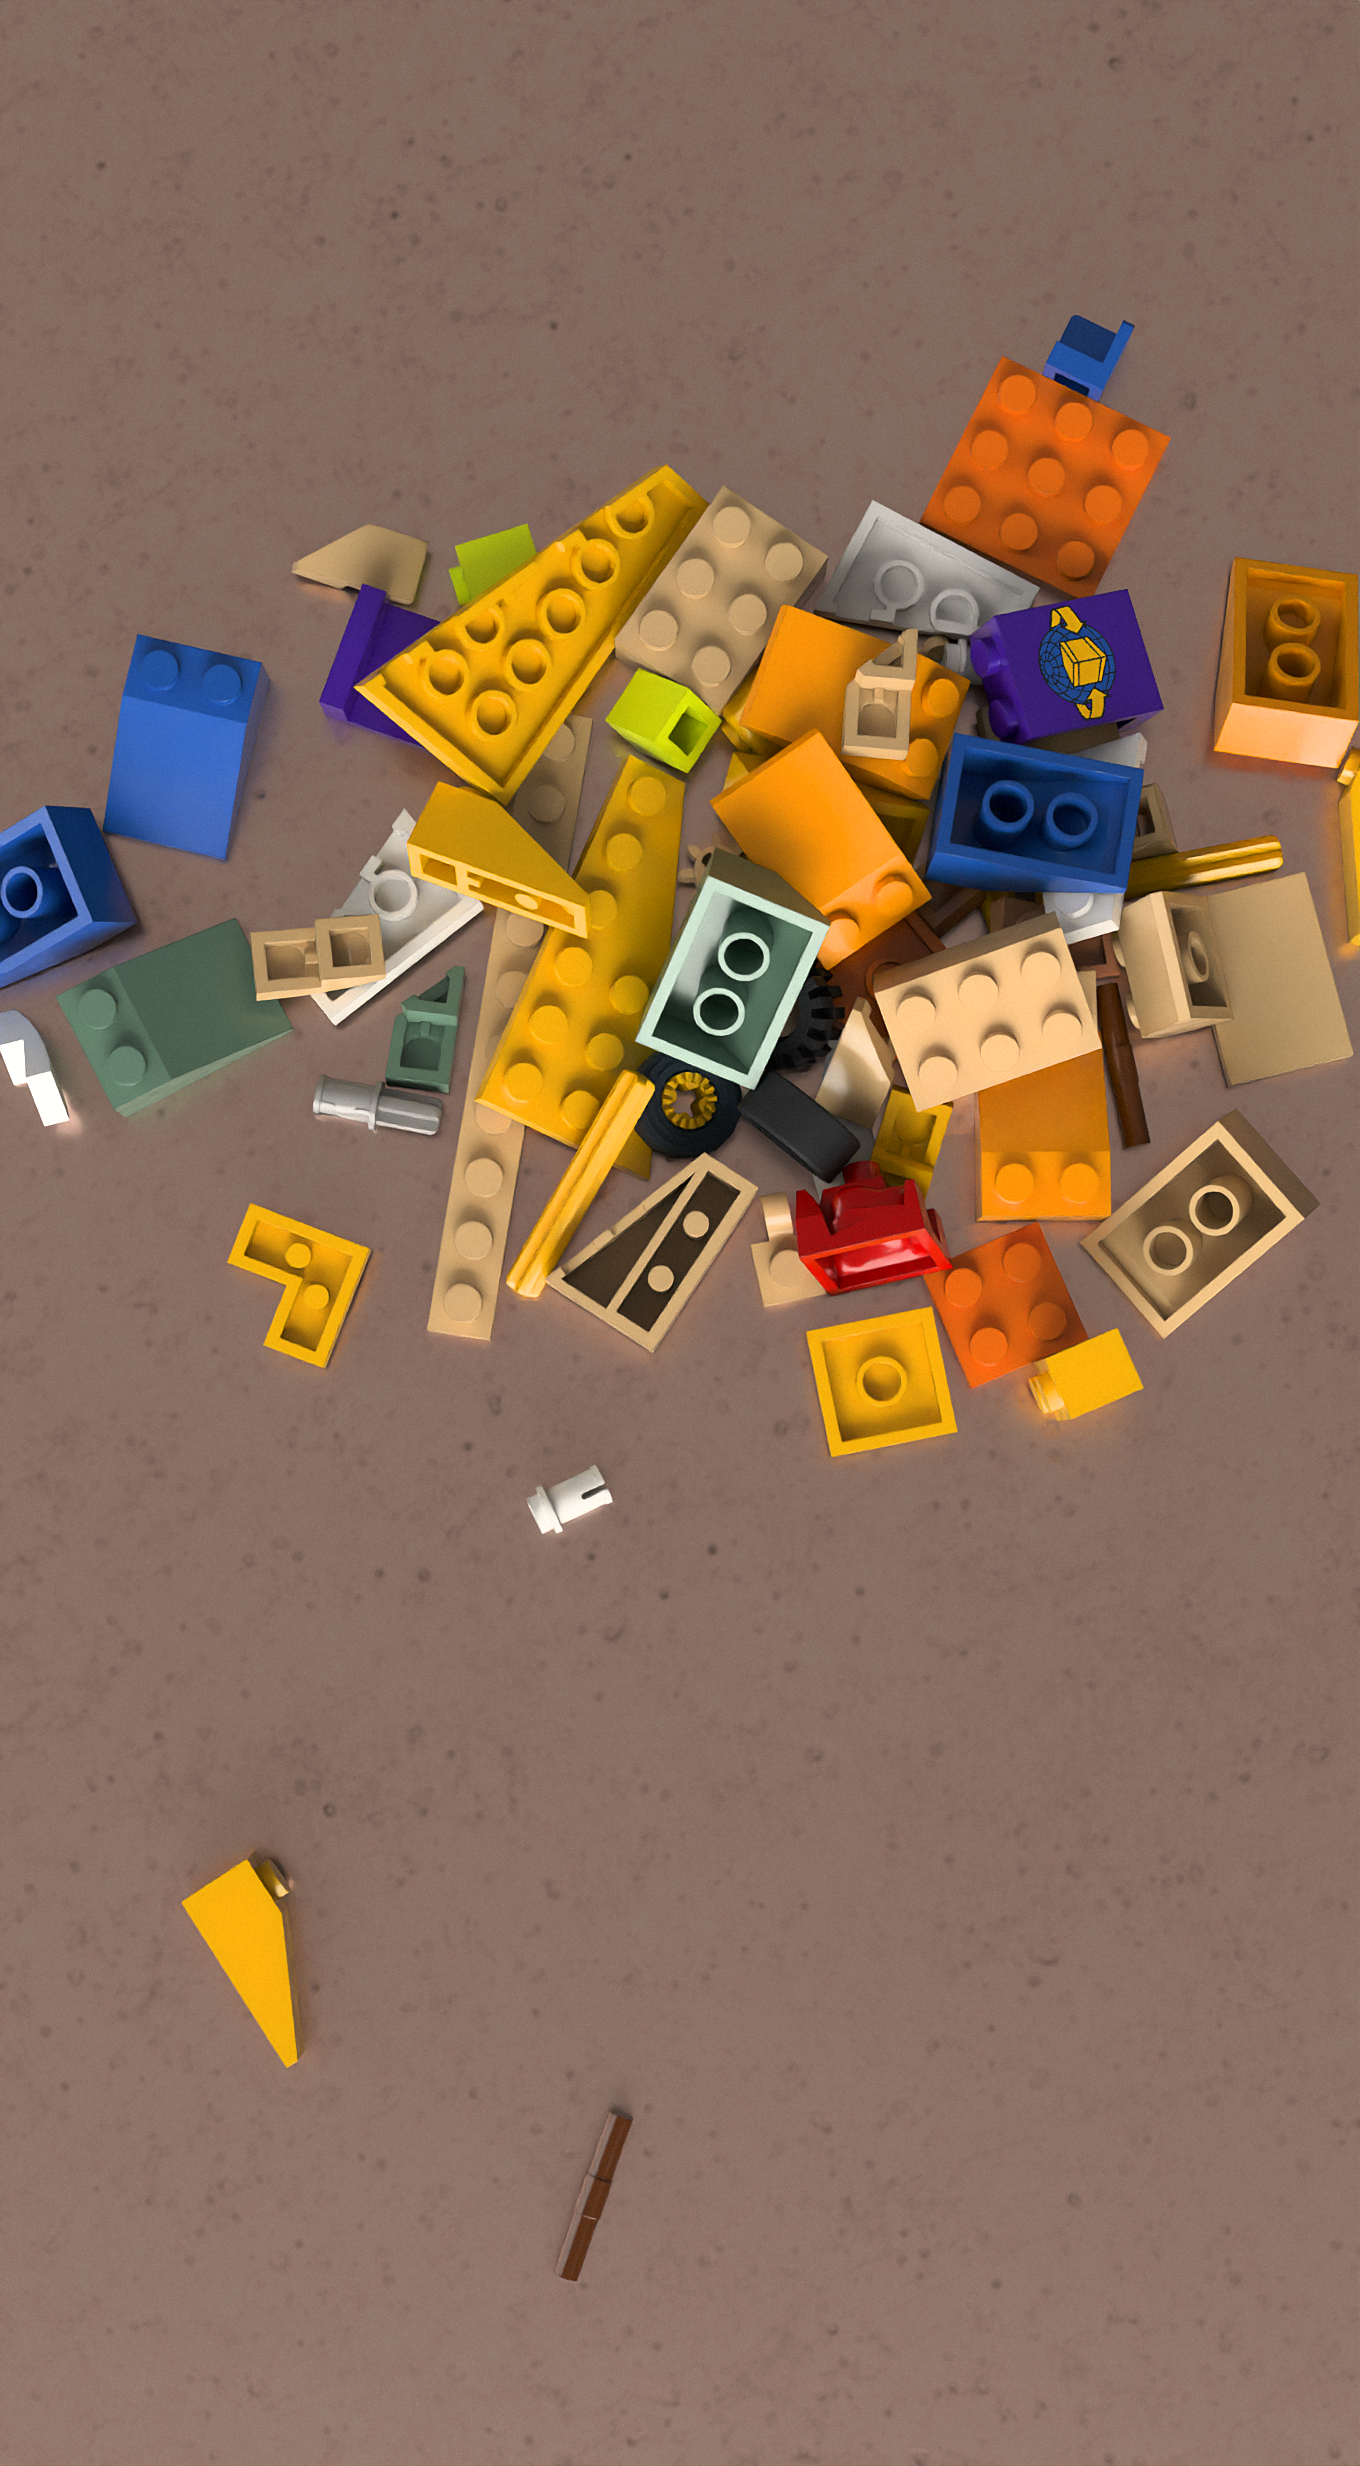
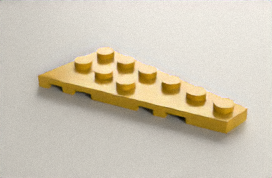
(518, 657)
(588, 995)

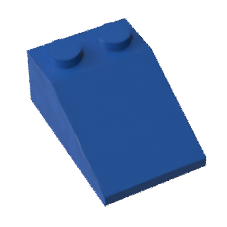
(184, 746)
(1032, 820)
(56, 891)

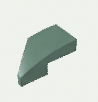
(427, 1036)

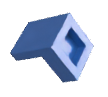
(1087, 356)

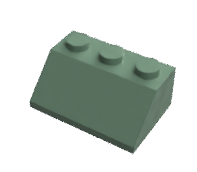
(733, 970)

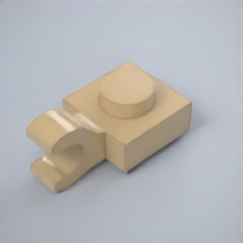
(776, 1261)

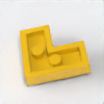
(318, 1277)

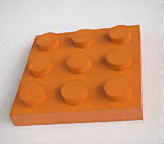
(1044, 481)

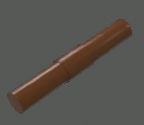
(1122, 1066)
(593, 2195)

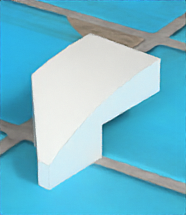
(30, 1063)

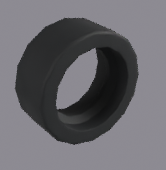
(799, 1126)

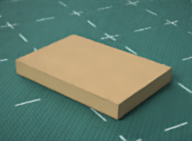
(1275, 982)

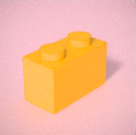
(1084, 1376)

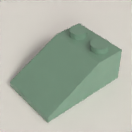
(172, 1016)

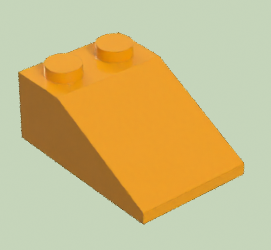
(1288, 664)
(805, 685)
(825, 841)
(1044, 1145)

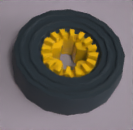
(678, 1133)

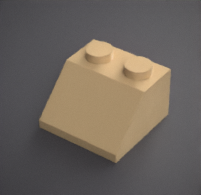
(1171, 965)

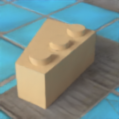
(657, 1253)

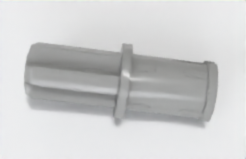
(377, 1105)

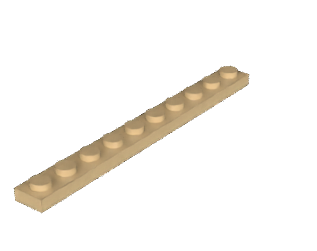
(489, 1141)

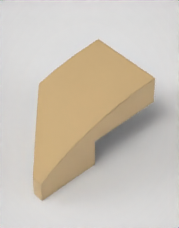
(369, 557)
(880, 703)
(858, 1070)

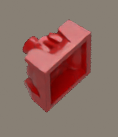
(868, 1232)

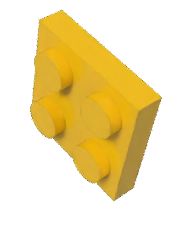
(881, 1381)

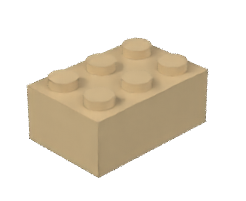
(720, 599)
(986, 1011)

